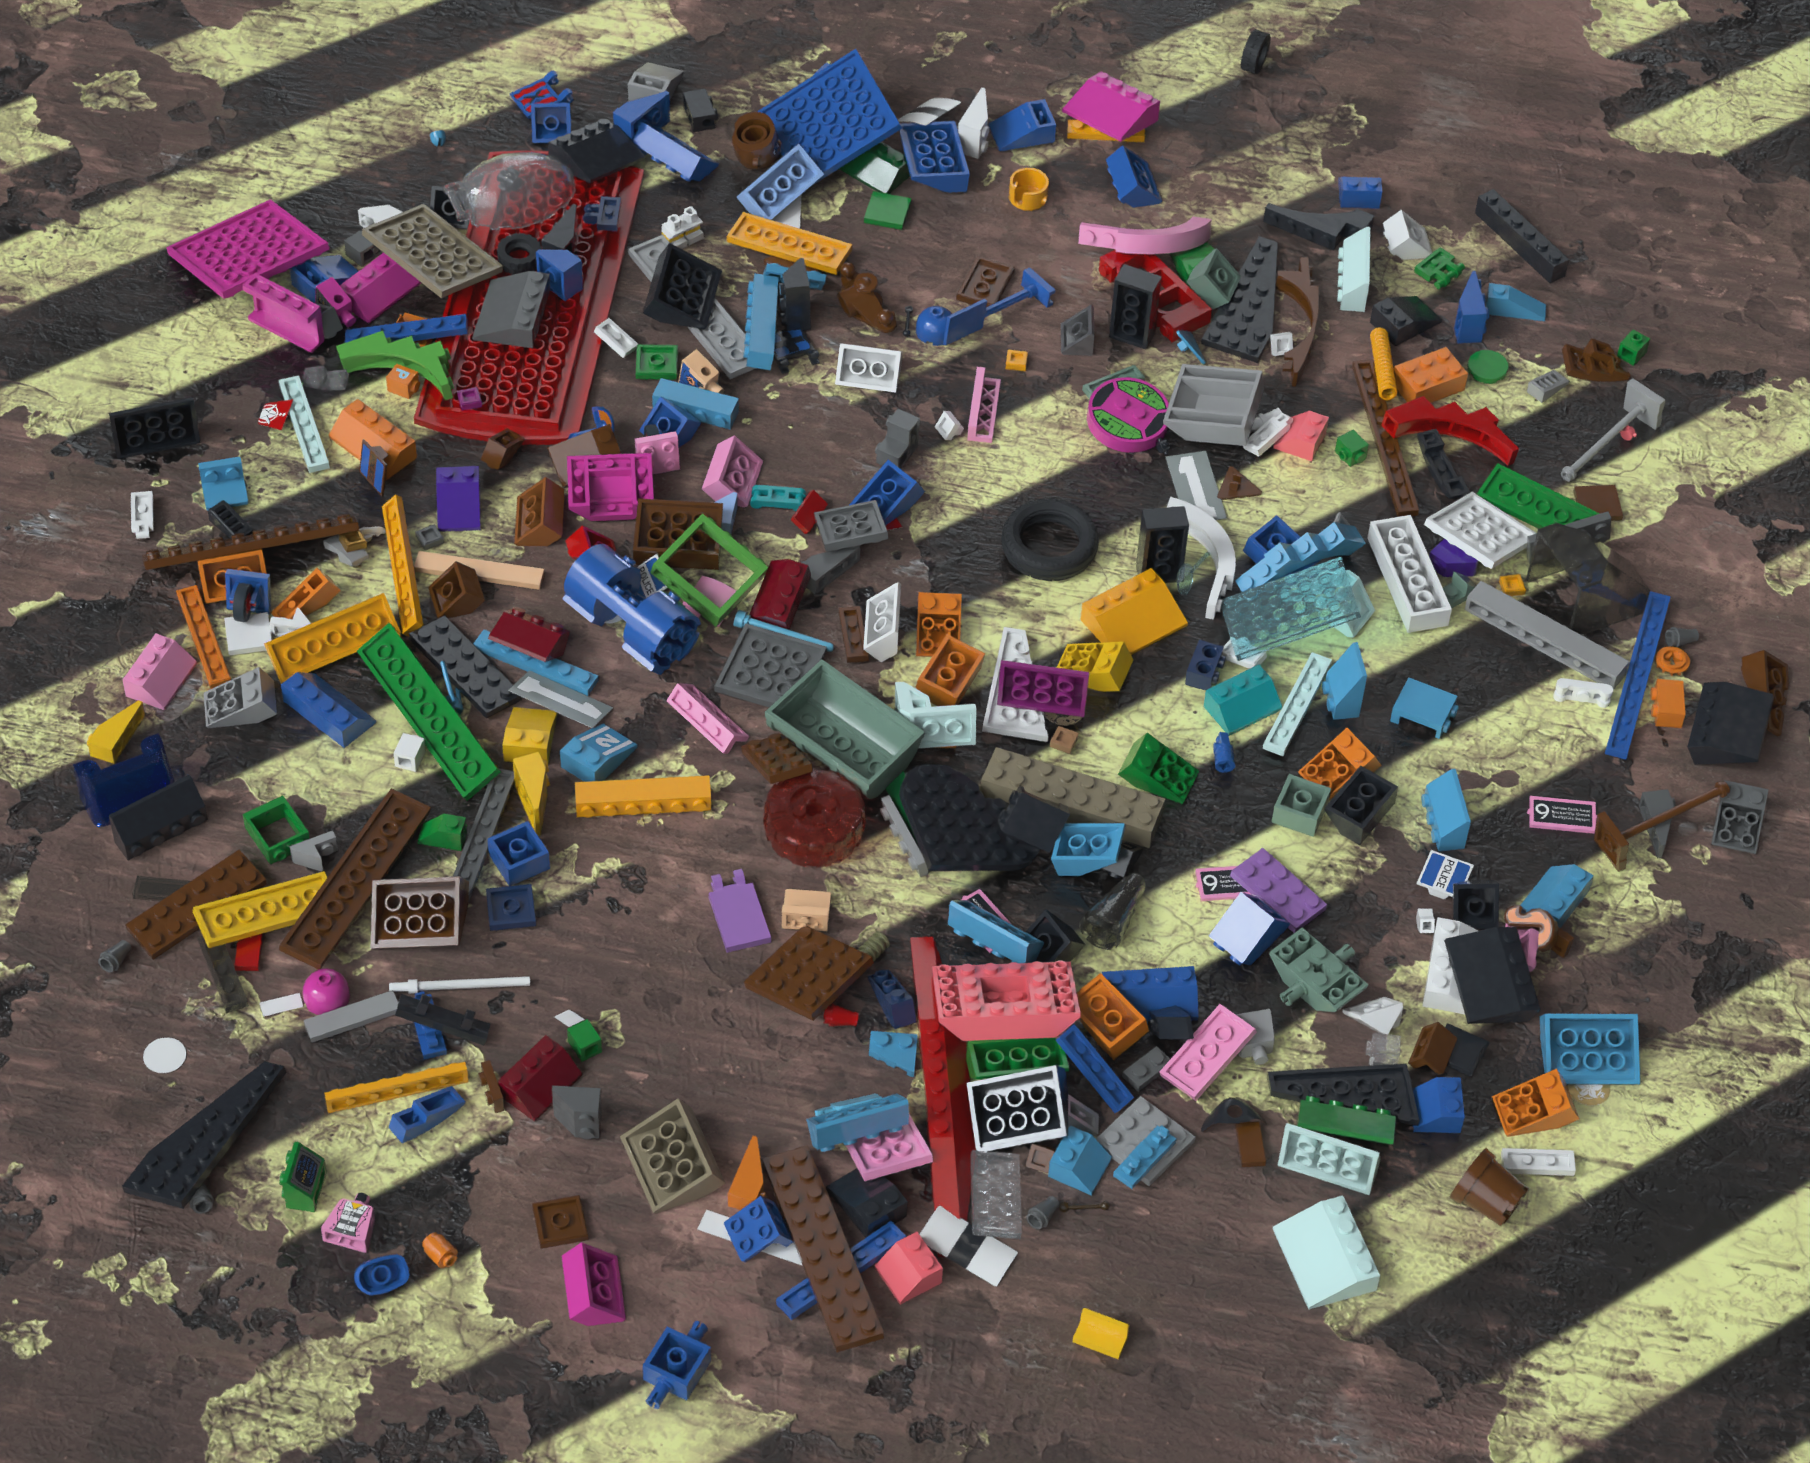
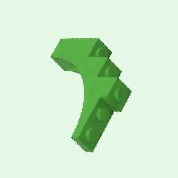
(380, 352)

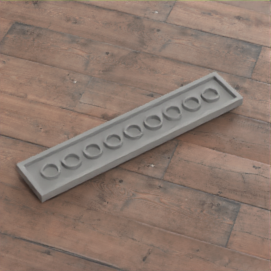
(722, 335)

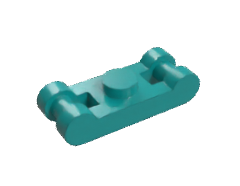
(777, 497)

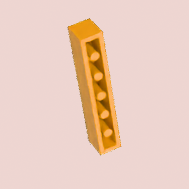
(643, 796)

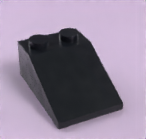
(1403, 317)
(868, 1202)

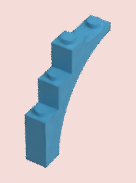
(1285, 558)

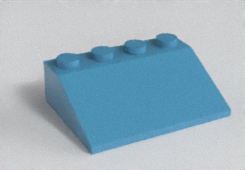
(1591, 1047)

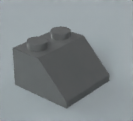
(578, 1110)

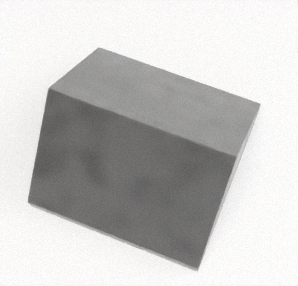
(1078, 333)

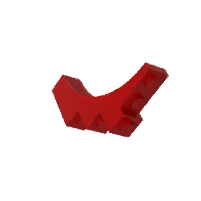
(1451, 420)

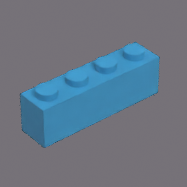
(701, 403)

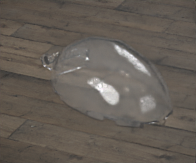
(512, 190)

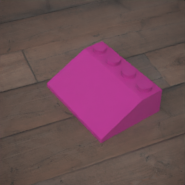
(1113, 107)

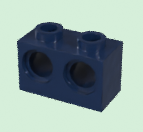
(1205, 665)

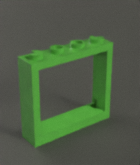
(689, 593)

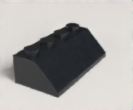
(158, 817)

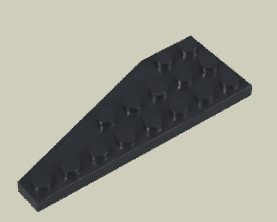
(1247, 320)

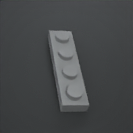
(906, 841)

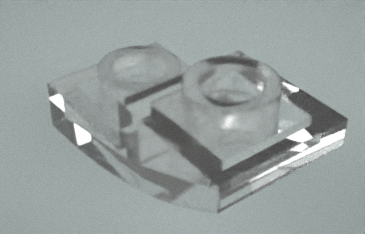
(322, 379)

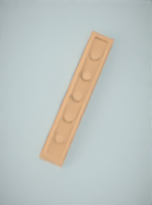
(486, 570)

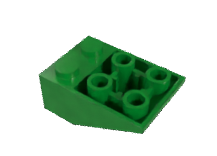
(1158, 769)

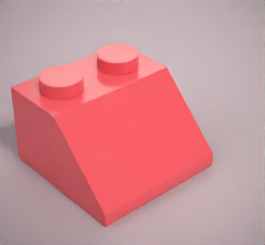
(1304, 435)
(909, 1268)

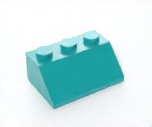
(1242, 700)

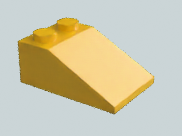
(529, 733)
(531, 785)

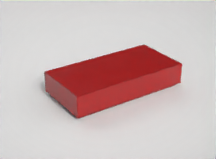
(804, 516)
(248, 953)

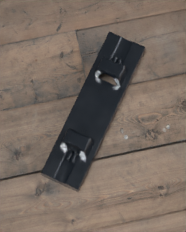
(443, 1019)

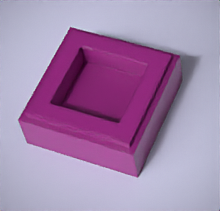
(469, 398)

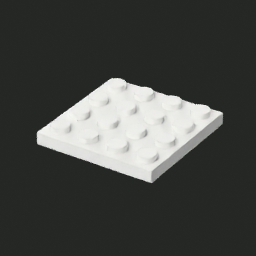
(1480, 530)

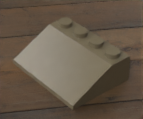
(672, 1158)

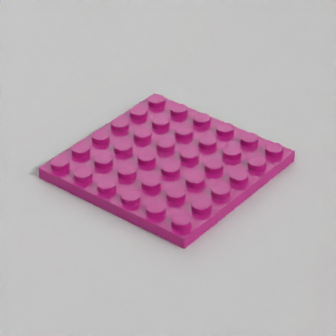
(254, 241)

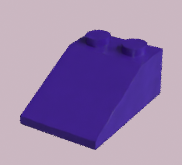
(458, 498)

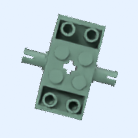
(1316, 972)

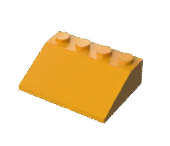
(1134, 612)

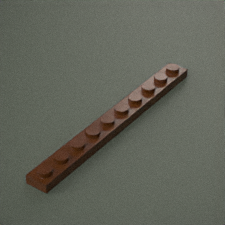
(1386, 445)

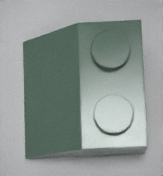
(1214, 279)

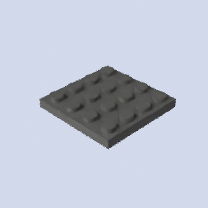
(766, 665)

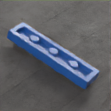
(1094, 1068)

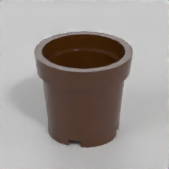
(1489, 1189)

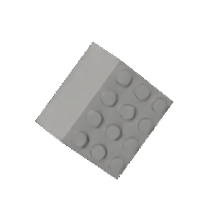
(1214, 404)

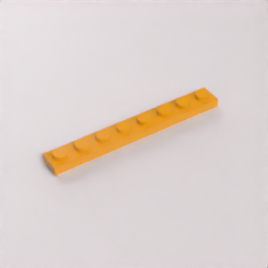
(402, 565)

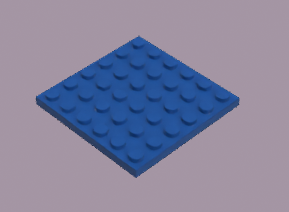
(834, 114)

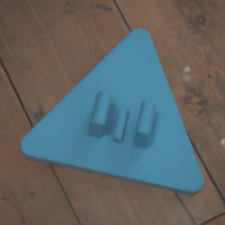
(1188, 342)

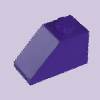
(1450, 559)

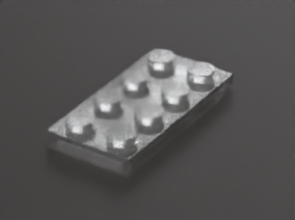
(996, 1194)

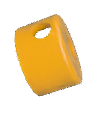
(1032, 186)

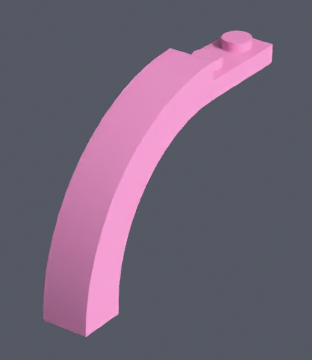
(1153, 241)

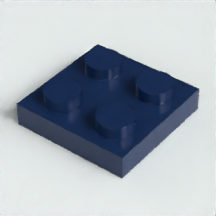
(510, 907)

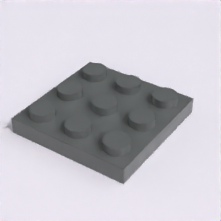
(851, 526)

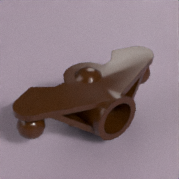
(861, 301)

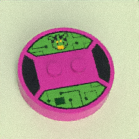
(1127, 414)

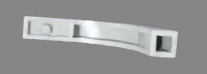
(1218, 544)

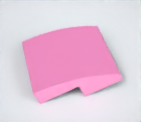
(714, 590)

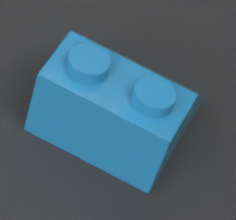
(1079, 1161)

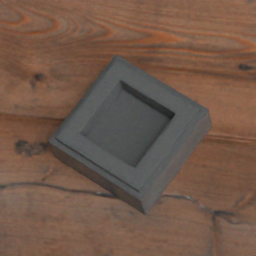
(429, 537)

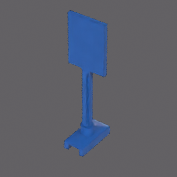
(972, 317)

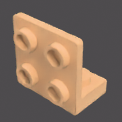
(806, 909)

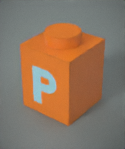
(402, 381)

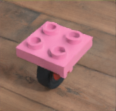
(662, 449)

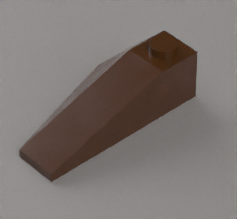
(1769, 675)

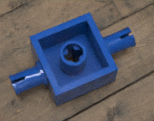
(676, 1363)

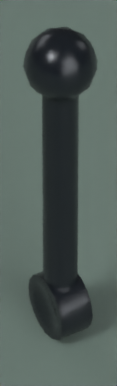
(908, 310)

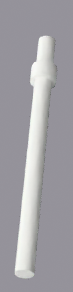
(414, 985)

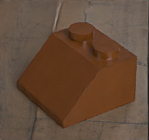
(456, 591)

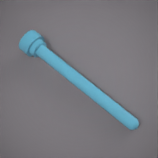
(742, 617)

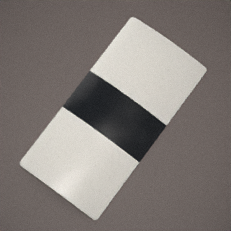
(929, 111)
(976, 1253)

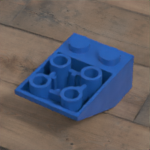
(1024, 126)
(317, 270)
(1471, 313)

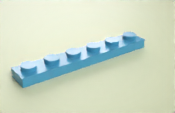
(555, 669)

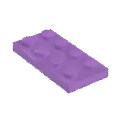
(1279, 889)

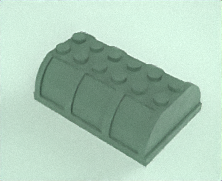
(846, 728)

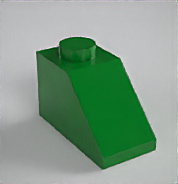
(444, 832)

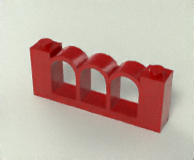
(1189, 317)

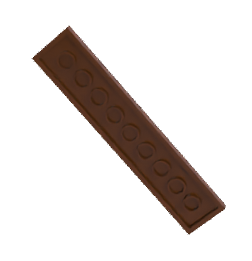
(241, 543)
(350, 882)
(823, 1249)

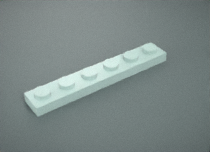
(304, 425)
(1297, 704)

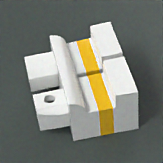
(683, 228)

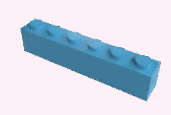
(761, 321)

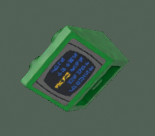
(302, 1178)

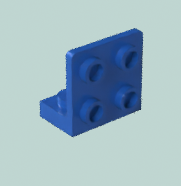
(757, 1228)

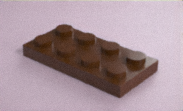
(776, 758)

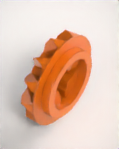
(1680, 659)

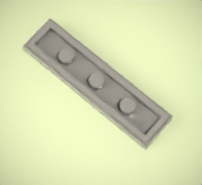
(351, 1016)

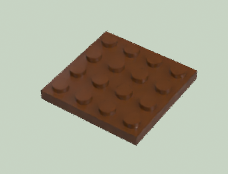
(808, 972)

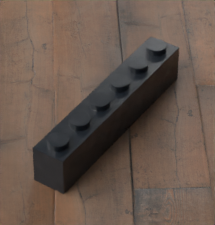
(1521, 236)

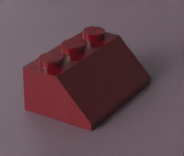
(781, 592)
(530, 635)
(531, 1079)

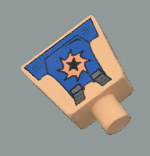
(699, 373)

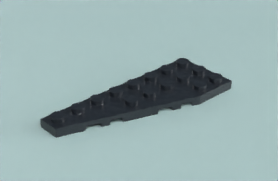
(187, 1157)

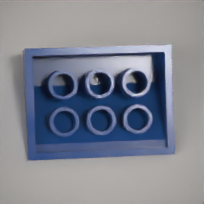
(935, 155)

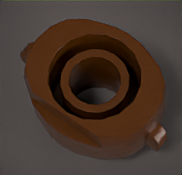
(756, 141)

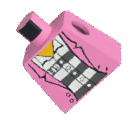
(350, 1223)

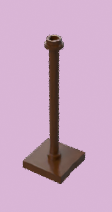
(1614, 842)

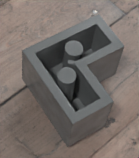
(900, 440)

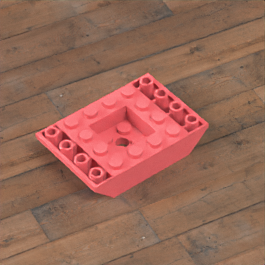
(1006, 1000)

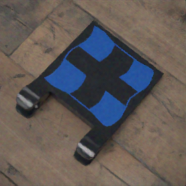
(792, 345)

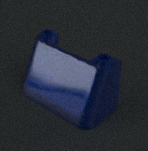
(123, 783)

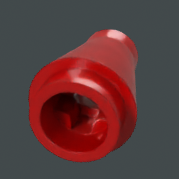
(839, 1016)

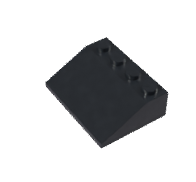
(596, 150)
(682, 289)
(154, 428)
(1729, 724)
(1492, 976)
(1019, 1108)

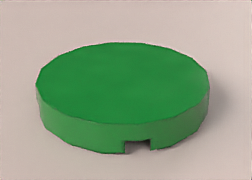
(1487, 366)

